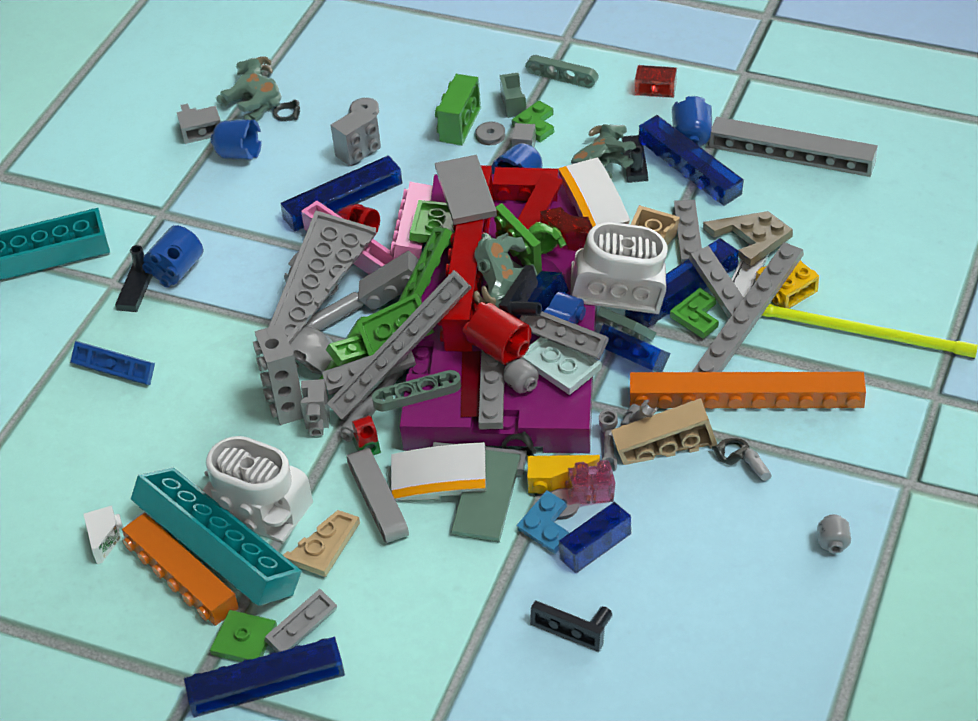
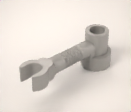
(637, 413)
(608, 421)

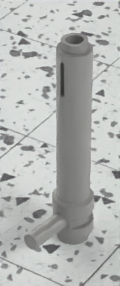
(335, 312)
(366, 407)

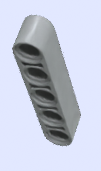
(377, 495)

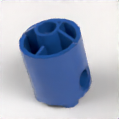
(173, 255)

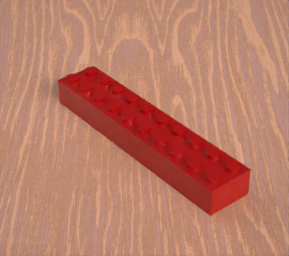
(464, 263)

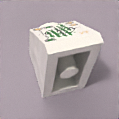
(103, 531)

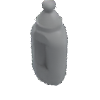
(756, 464)

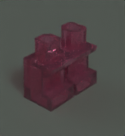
(590, 483)

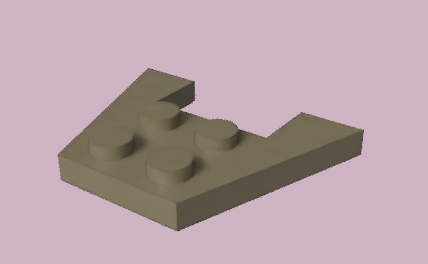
(760, 230)

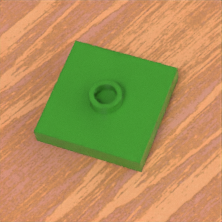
(242, 637)

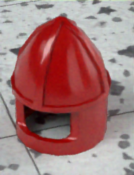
(361, 215)

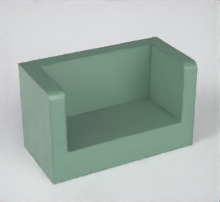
(512, 95)

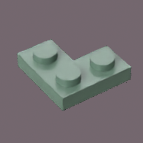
(629, 326)

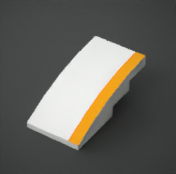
(593, 192)
(438, 471)

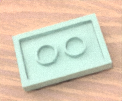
(561, 365)

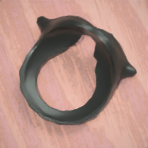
(288, 105)
(523, 437)
(733, 457)

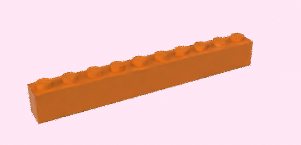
(749, 389)

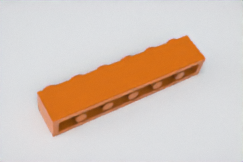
(179, 569)

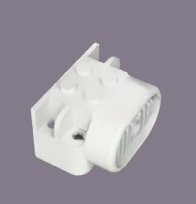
(621, 268)
(251, 480)

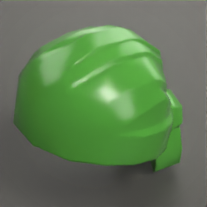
(547, 236)

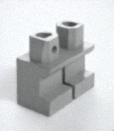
(315, 406)

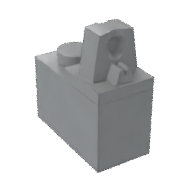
(197, 124)

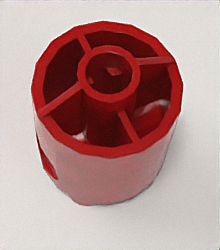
(498, 333)

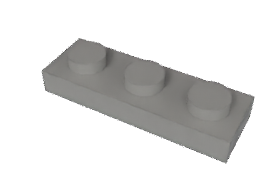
(301, 622)

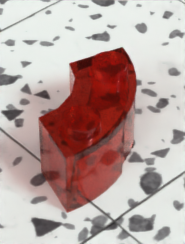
(572, 228)

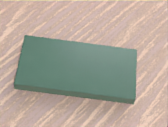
(484, 512)

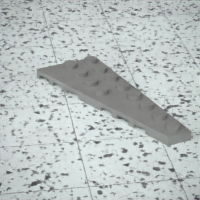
(322, 261)

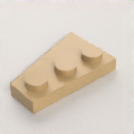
(325, 545)

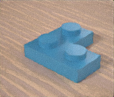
(540, 523)

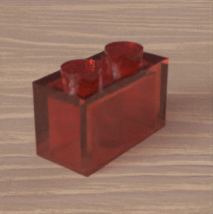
(655, 81)

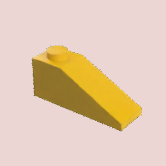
(552, 471)

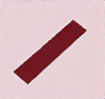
(470, 384)

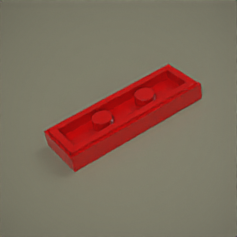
(540, 199)

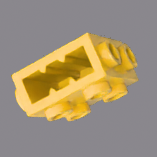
(798, 286)

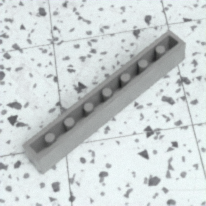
(793, 146)

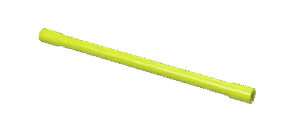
(956, 347)

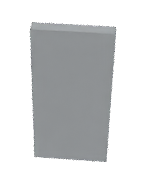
(465, 189)

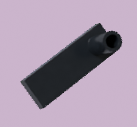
(638, 169)
(135, 283)
(517, 296)
(571, 627)

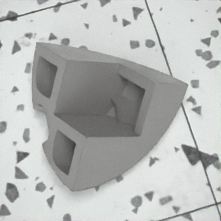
(310, 349)

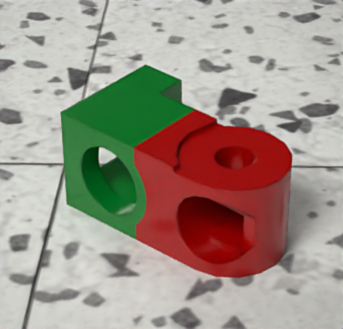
(365, 434)

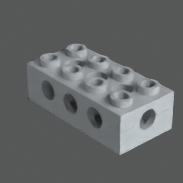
(279, 374)

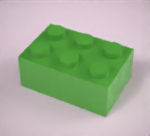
(458, 109)

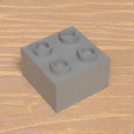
(355, 136)

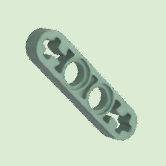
(583, 76)
(417, 393)

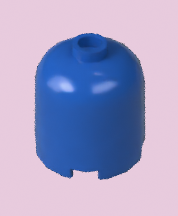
(693, 119)
(237, 139)
(519, 157)

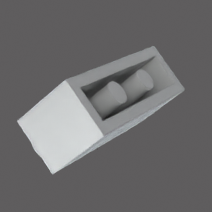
(387, 281)

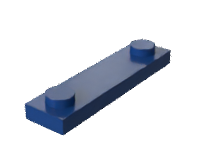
(112, 362)

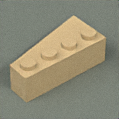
(660, 222)
(665, 433)

